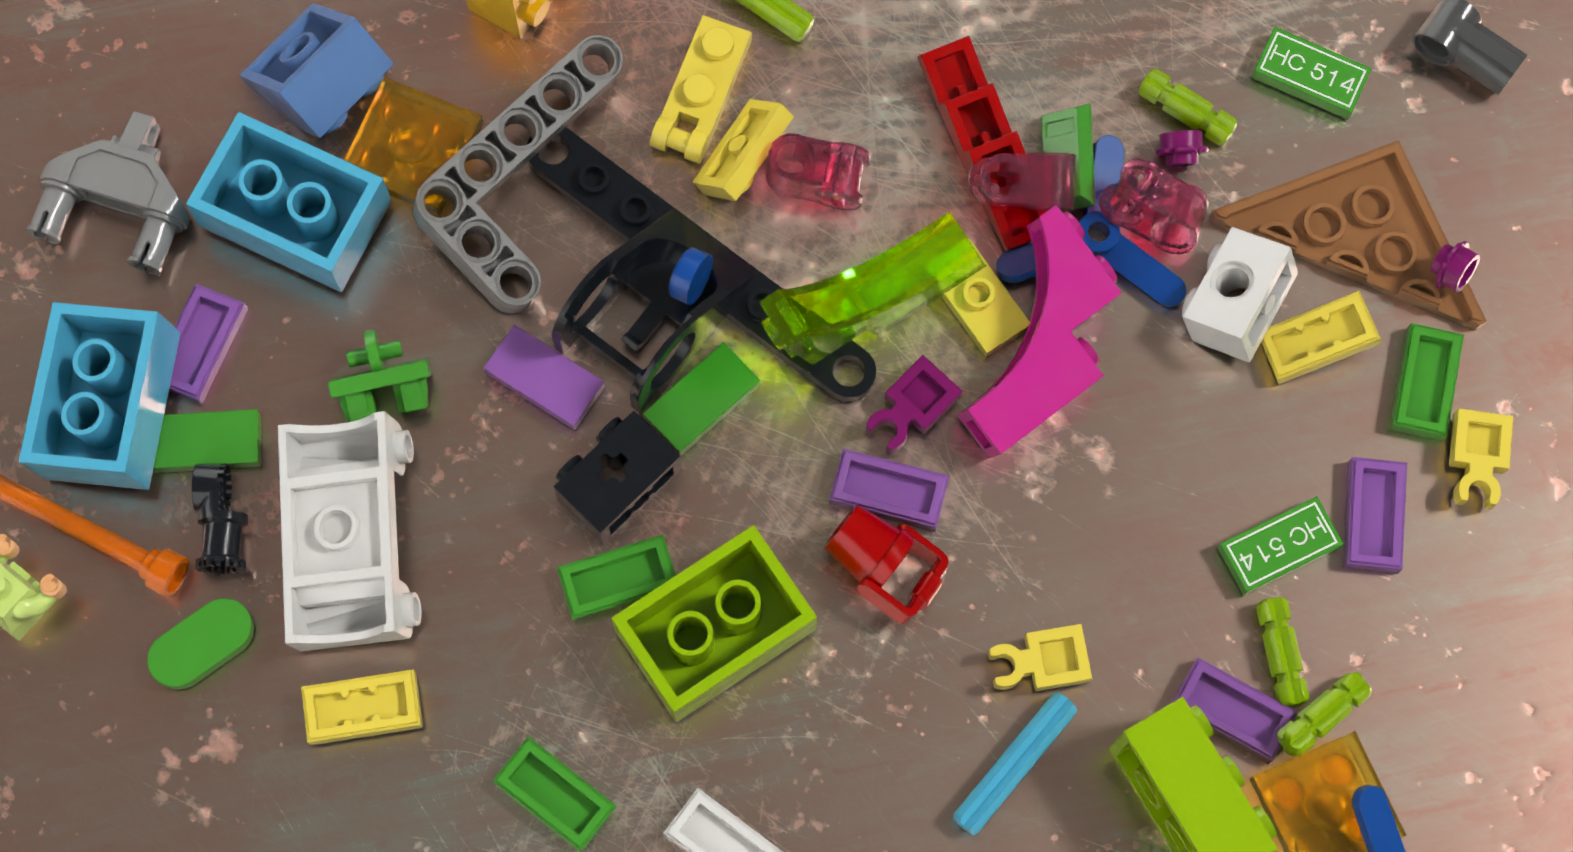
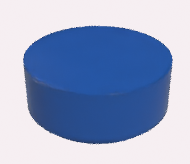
(690, 275)

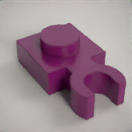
(917, 399)

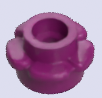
(1181, 147)
(1454, 266)

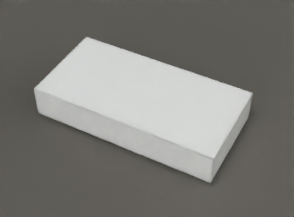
(710, 827)

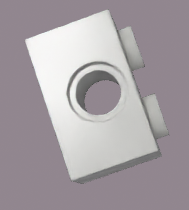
(1239, 322)

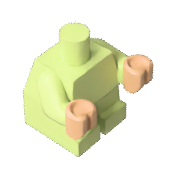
(21, 596)

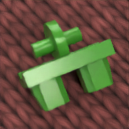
(407, 379)

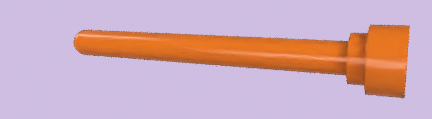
(160, 569)

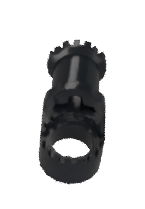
(220, 525)

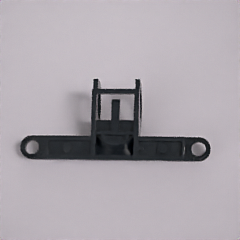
(653, 244)

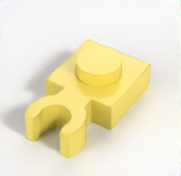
(1481, 447)
(1051, 657)

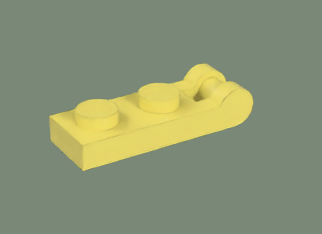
(701, 88)

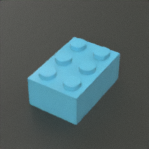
(289, 201)
(100, 396)

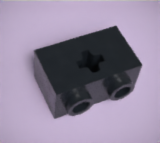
(610, 504)

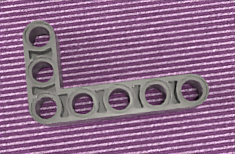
(505, 160)

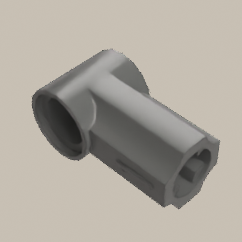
(1458, 38)

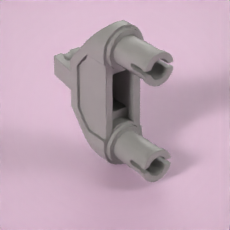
(117, 176)

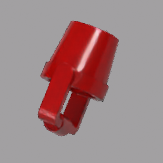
(874, 550)

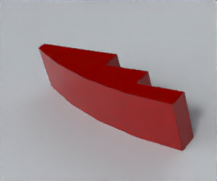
(976, 126)

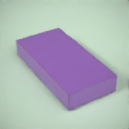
(207, 331)
(544, 377)
(889, 489)
(1375, 515)
(1236, 709)

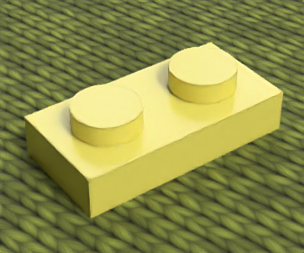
(742, 150)

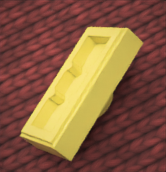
(986, 310)
(1319, 337)
(361, 707)

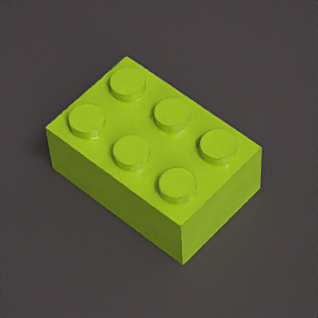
(714, 623)
(1189, 786)

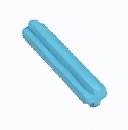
(1015, 763)

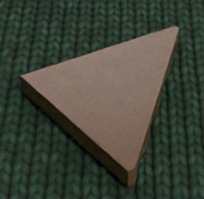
(1363, 224)

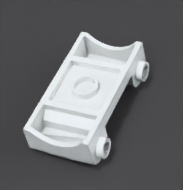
(343, 533)

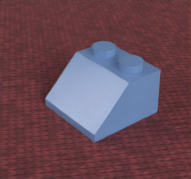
(318, 69)

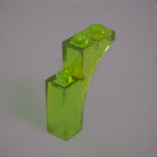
(872, 295)

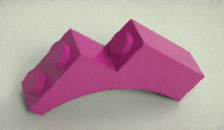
(1050, 361)

